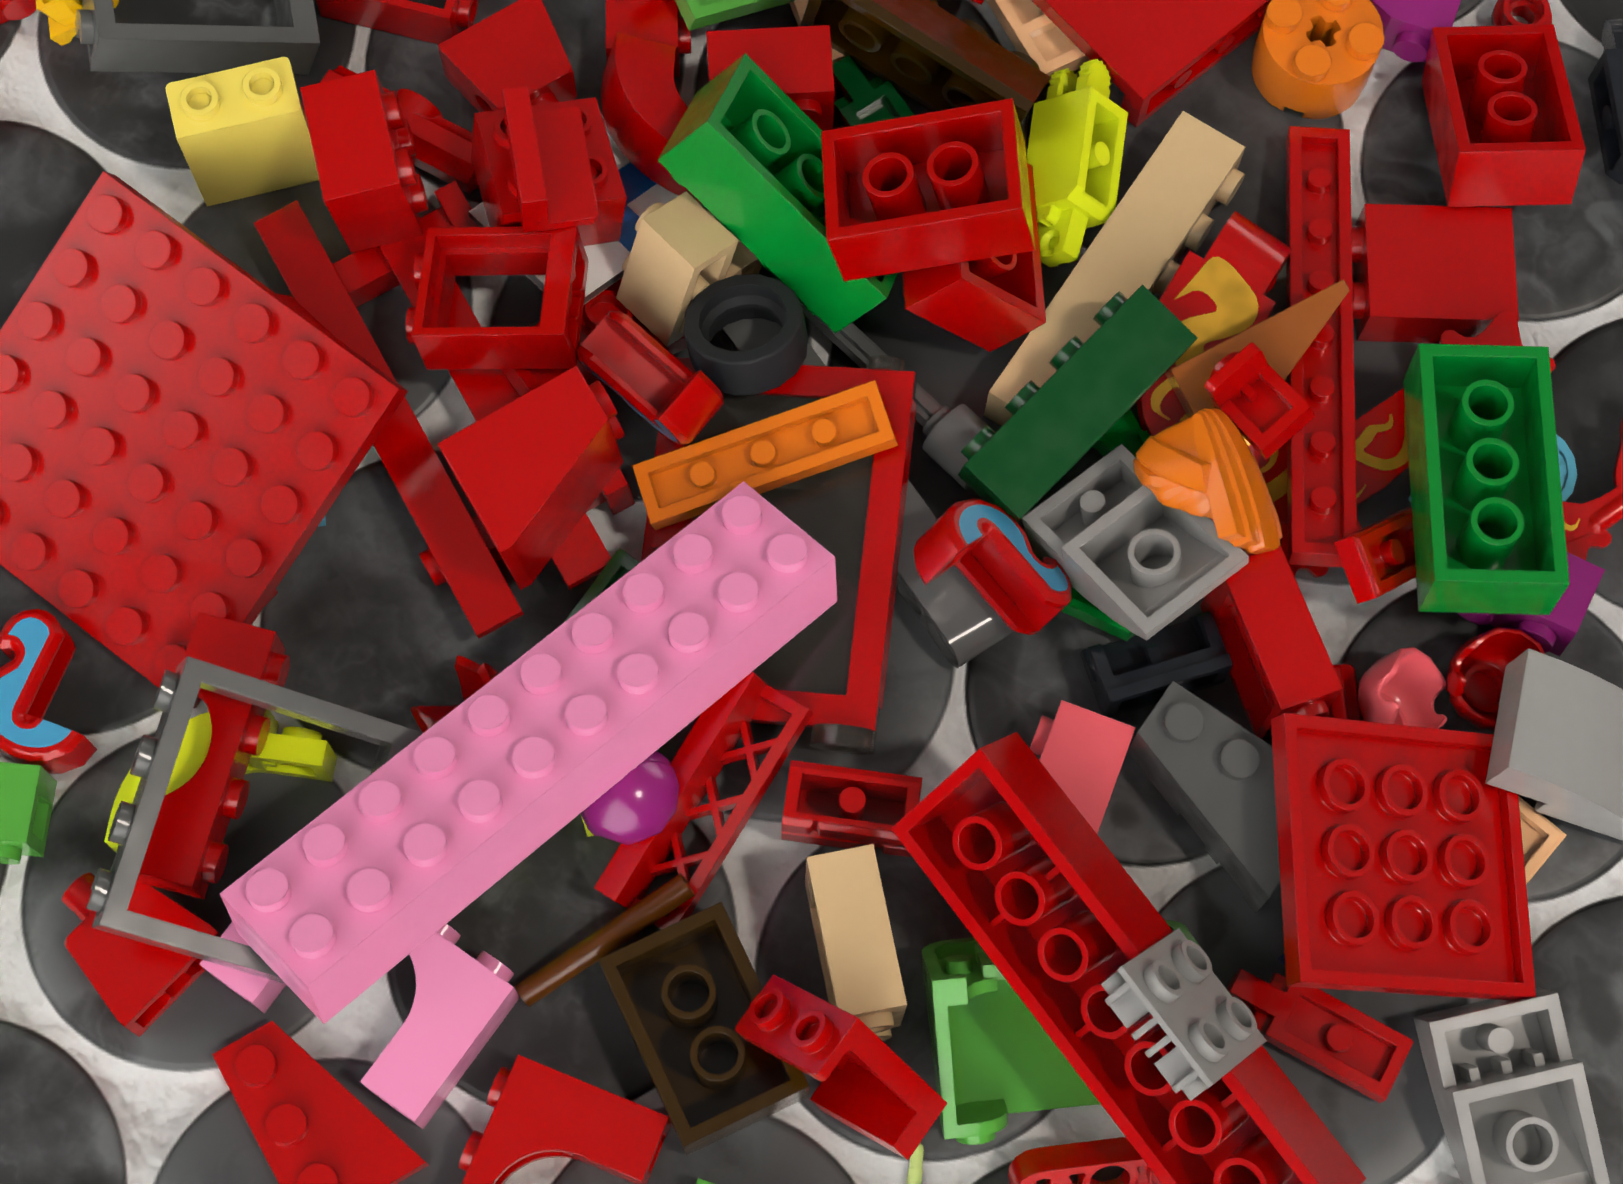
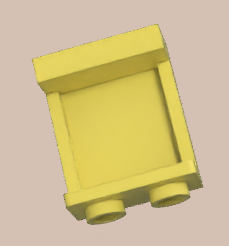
(243, 130)

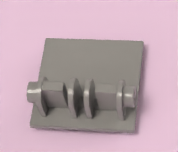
(1191, 1007)

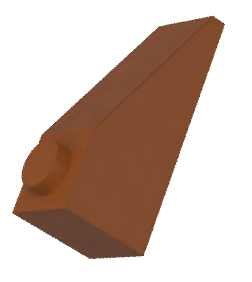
(1280, 338)

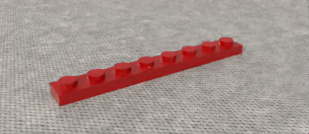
(1324, 450)

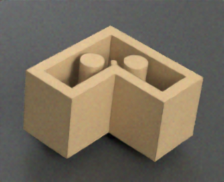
(675, 258)

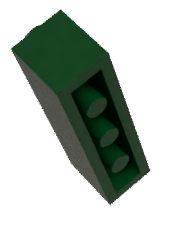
(1077, 404)

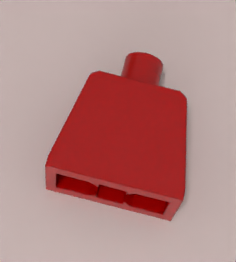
(509, 51)
(129, 975)

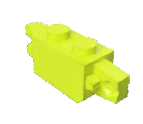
(1075, 159)

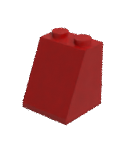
(537, 467)

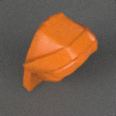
(1212, 474)

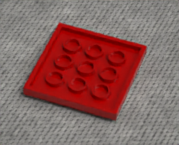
(1398, 861)

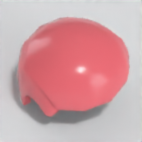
(1402, 690)

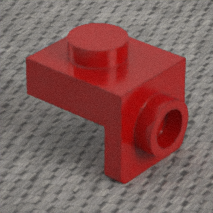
(1257, 399)

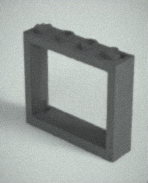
(196, 47)
(155, 763)

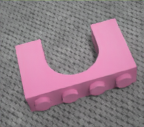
(451, 1020)

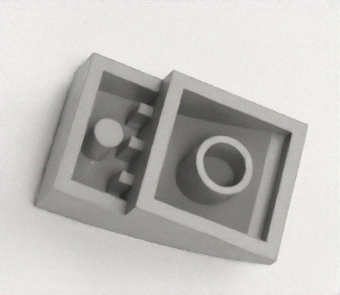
(1128, 549)
(1561, 742)
(1511, 1093)

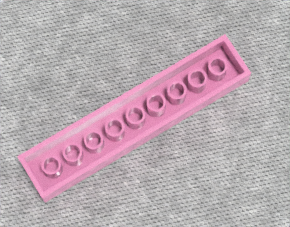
(529, 751)

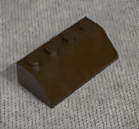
(928, 53)

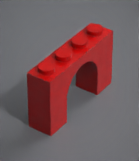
(556, 1115)

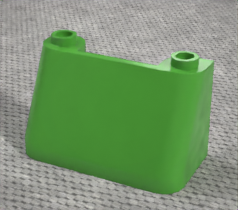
(990, 1046)

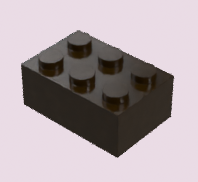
(682, 1005)

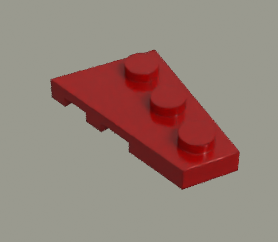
(307, 1118)

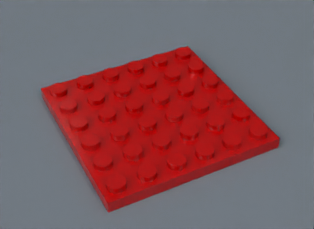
(167, 430)

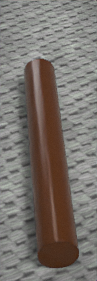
(604, 940)

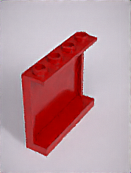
(1155, 44)

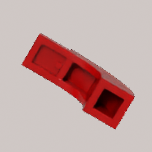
(642, 104)

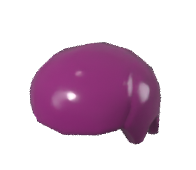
(636, 804)

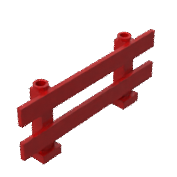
(457, 544)

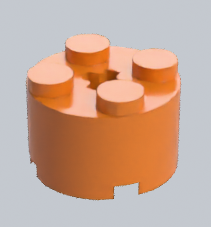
(1316, 54)

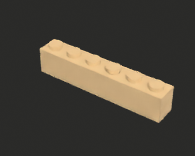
(1135, 247)

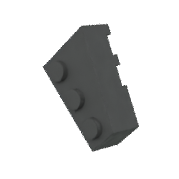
(1218, 782)

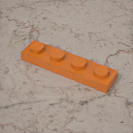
(765, 454)

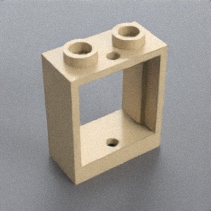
(855, 937)

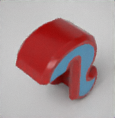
(649, 378)
(997, 562)
(39, 658)

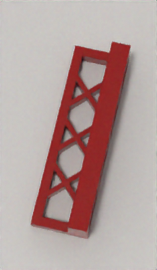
(696, 766)

